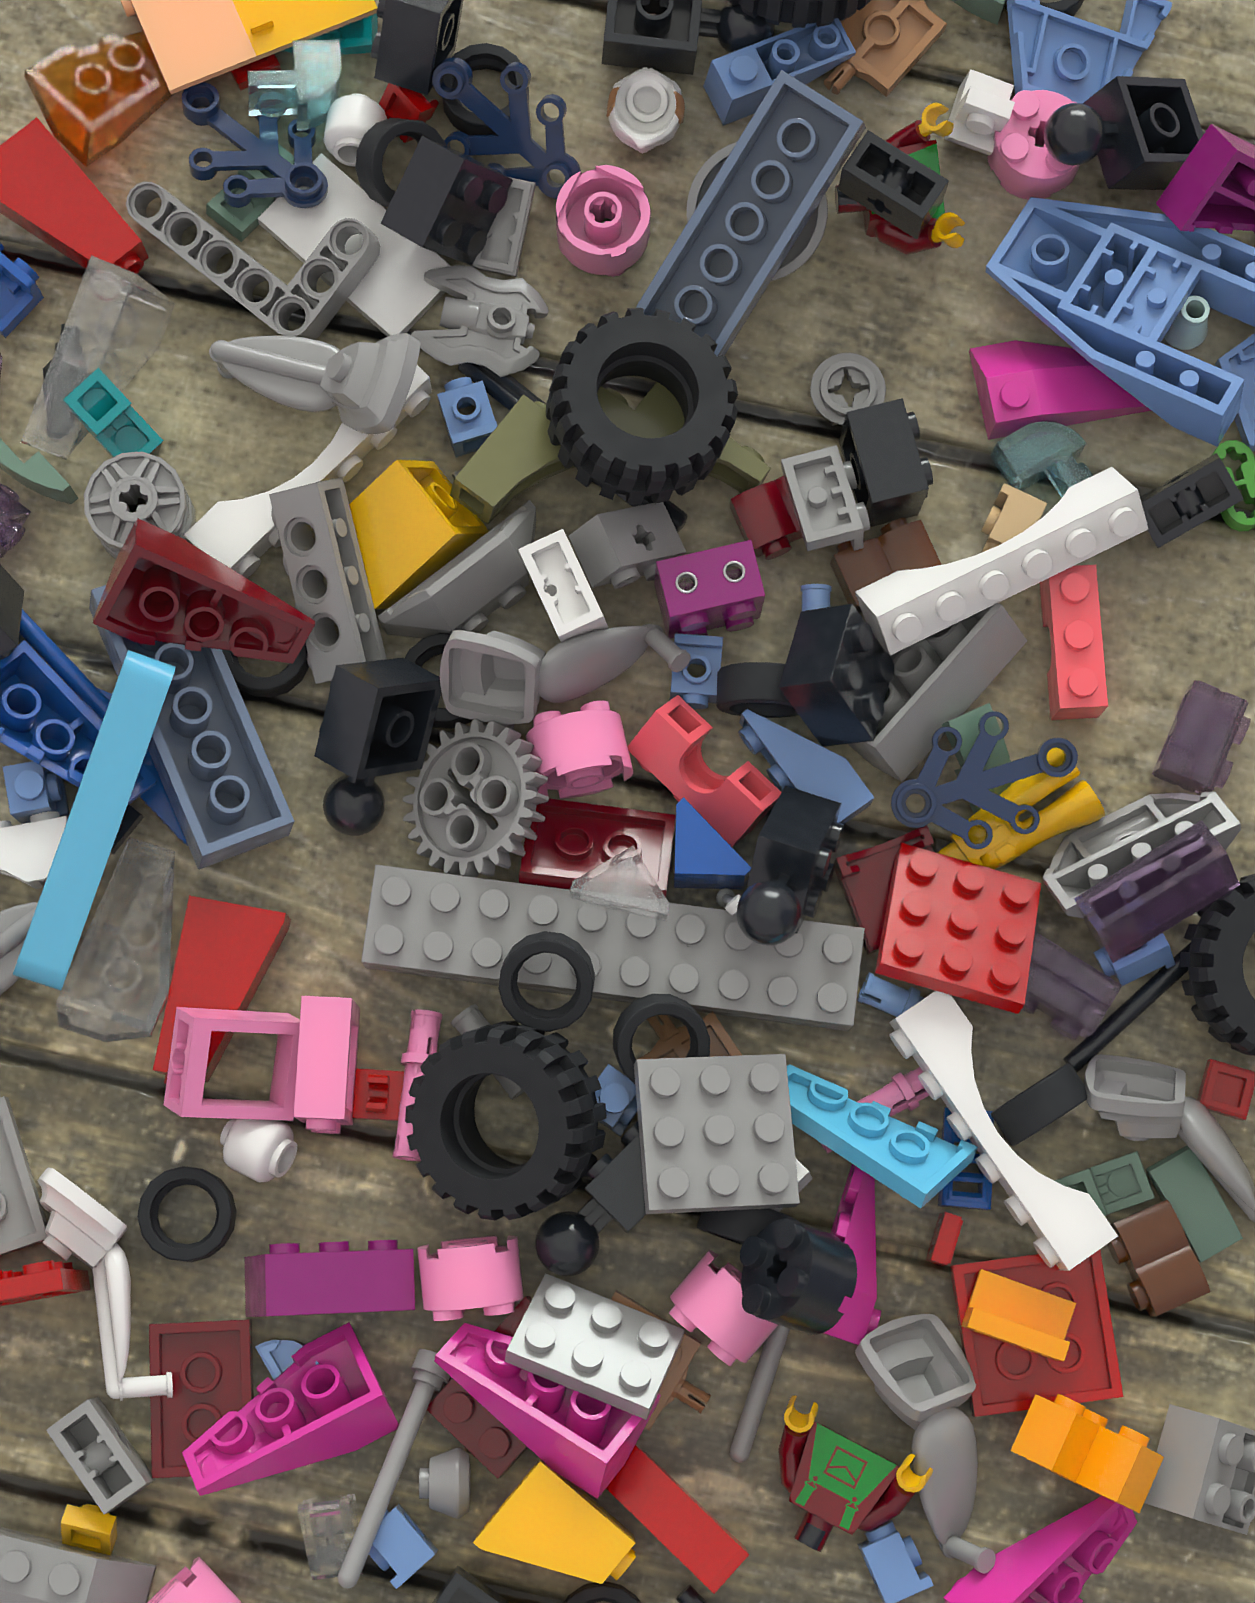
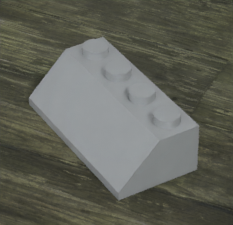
(936, 684)

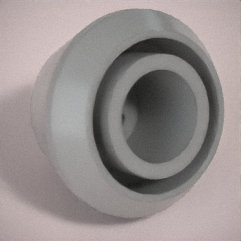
(447, 1483)

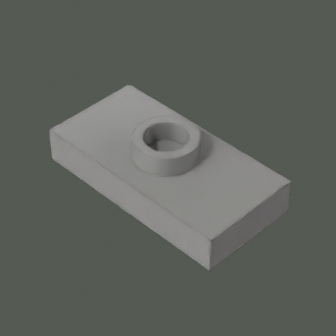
(508, 231)

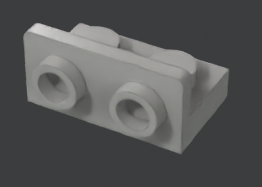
(824, 499)

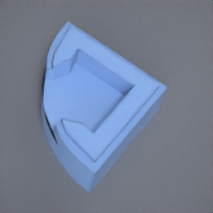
(277, 1355)

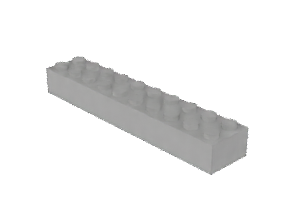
(469, 924)

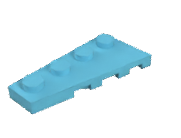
(863, 1133)

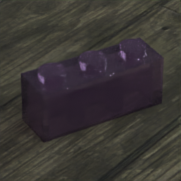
(1157, 891)

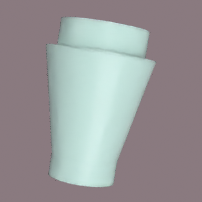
(1190, 325)

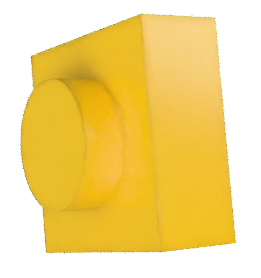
(89, 1528)

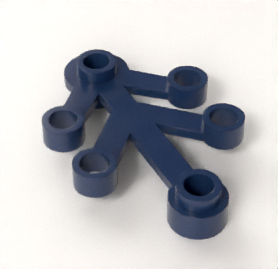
(512, 133)
(256, 154)
(974, 783)

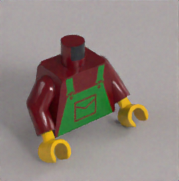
(915, 142)
(839, 1479)

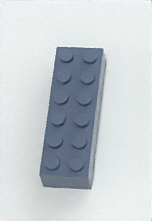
(754, 211)
(208, 753)

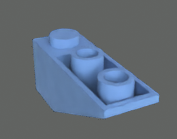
(743, 78)
(805, 765)

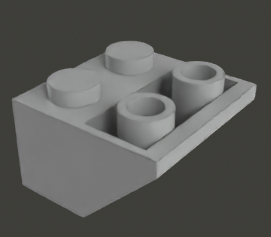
(1206, 1470)

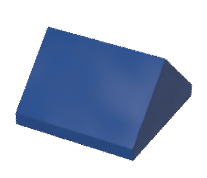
(703, 856)

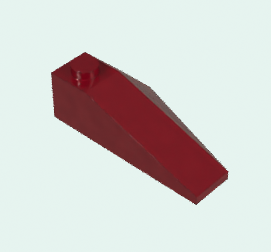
(186, 597)

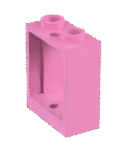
(190, 1059)
(326, 1063)

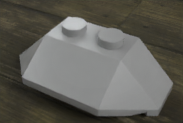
(469, 585)
(1127, 835)
(53, 1572)

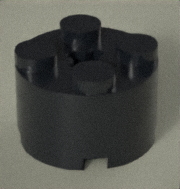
(797, 1276)

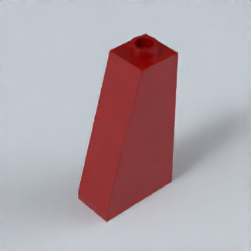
(60, 204)
(219, 966)
(677, 1520)

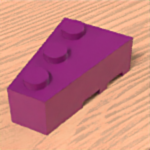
(1214, 185)
(329, 1280)

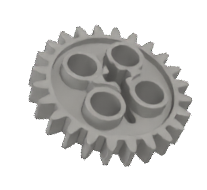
(447, 828)

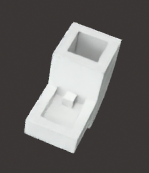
(979, 111)

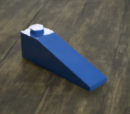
(48, 720)

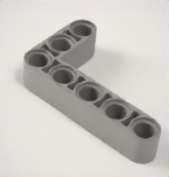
(246, 272)

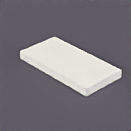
(394, 288)

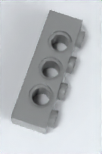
(339, 559)

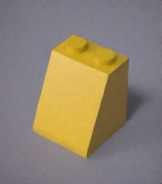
(409, 528)
(558, 1529)

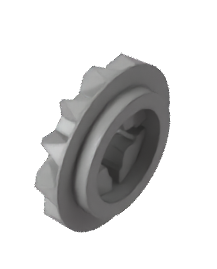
(829, 377)

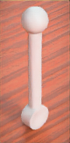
(728, 900)

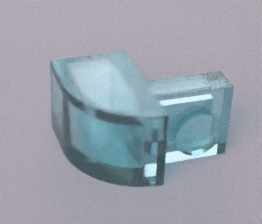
(304, 90)
(1040, 452)

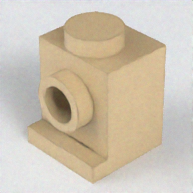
(1017, 514)

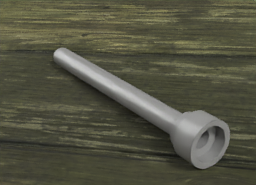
(428, 1378)
(758, 1394)

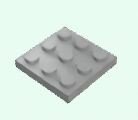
(715, 1133)

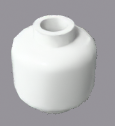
(347, 123)
(258, 1148)

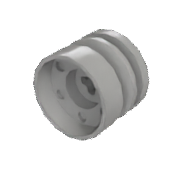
(121, 483)

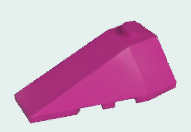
(1042, 383)
(857, 1228)
(297, 1417)
(563, 1427)
(1052, 1561)

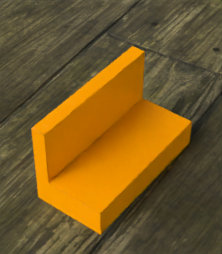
(1019, 1315)

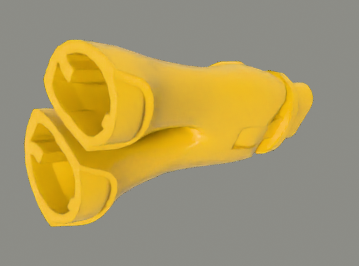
(1070, 811)

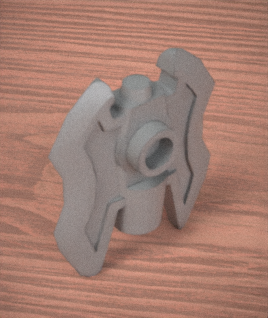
(483, 320)

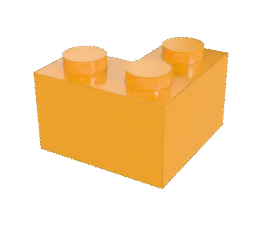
(1080, 1449)

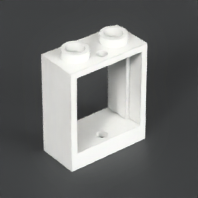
(562, 586)

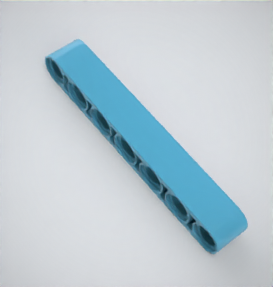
(94, 820)

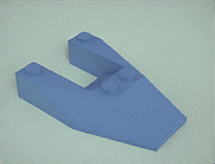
(1114, 289)

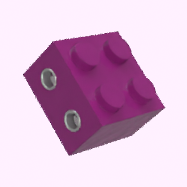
(710, 590)

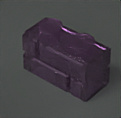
(1202, 739)
(1067, 990)

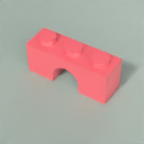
(1077, 655)
(672, 752)

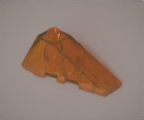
(98, 92)

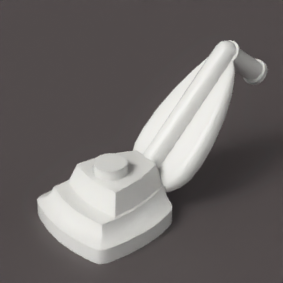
(91, 1234)

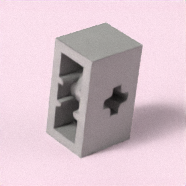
(626, 544)
(100, 1455)

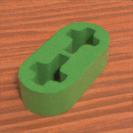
(1245, 483)

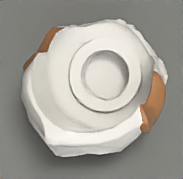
(645, 109)

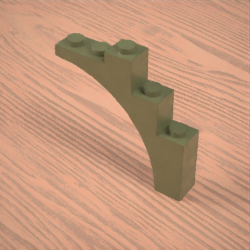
(522, 455)

